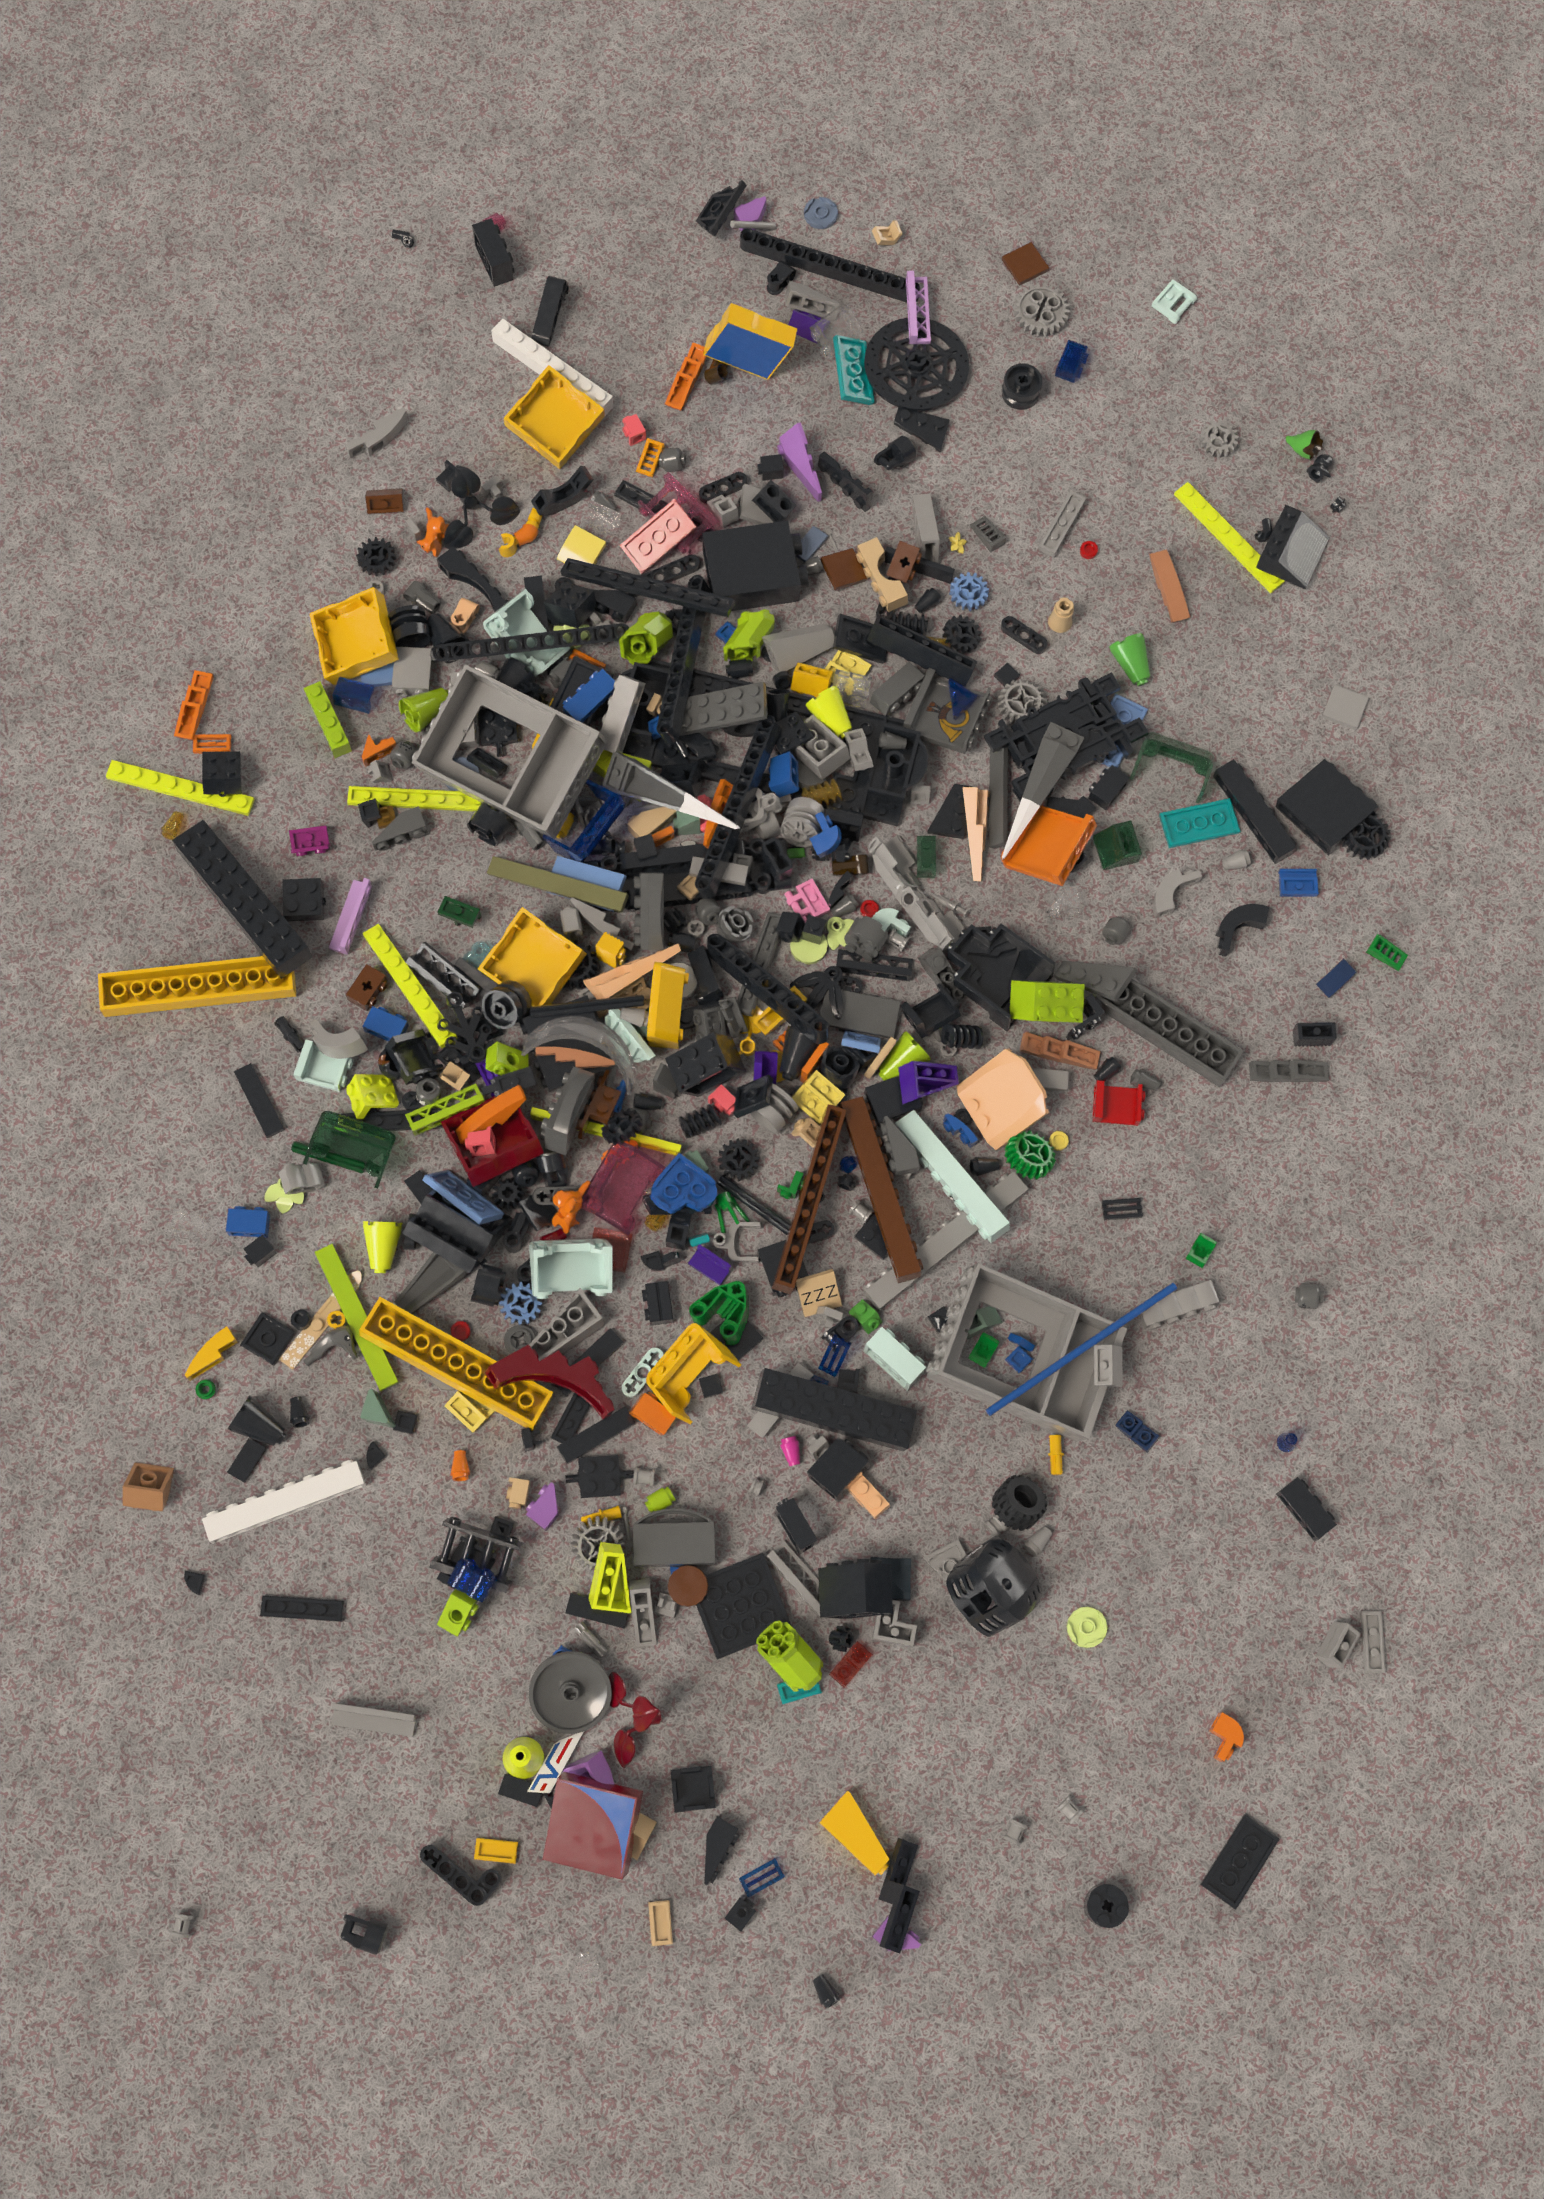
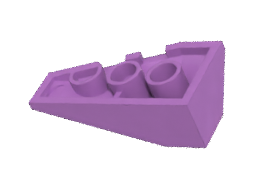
(794, 451)
(592, 1766)

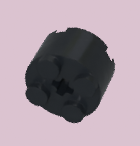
(489, 824)
(839, 1066)
(487, 1285)
(1117, 1910)

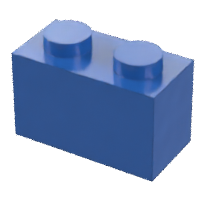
(784, 774)
(383, 1024)
(248, 1222)

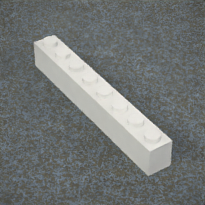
(539, 358)
(283, 1502)

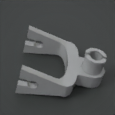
(765, 803)
(729, 1241)

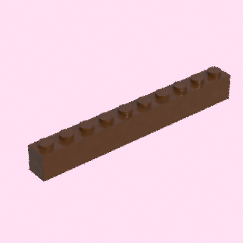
(881, 1191)
(809, 1199)

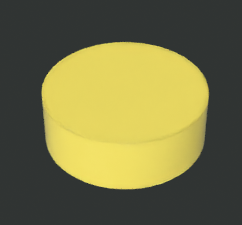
(1058, 1140)

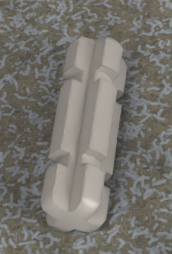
(590, 1639)

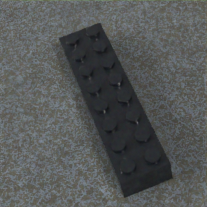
(834, 1409)

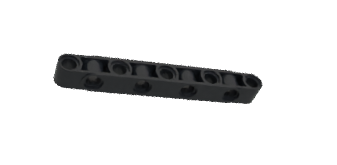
(767, 988)

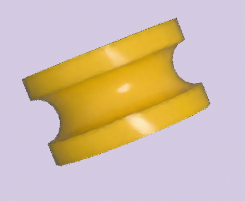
(337, 1313)

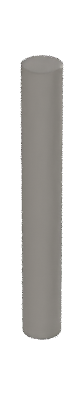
(753, 225)

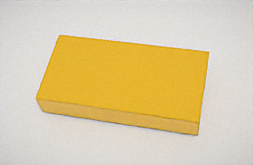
(496, 1850)

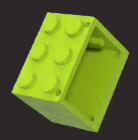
(1047, 1001)

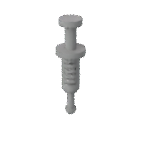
(951, 905)

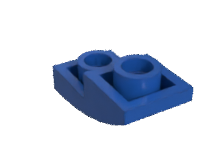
(955, 1126)

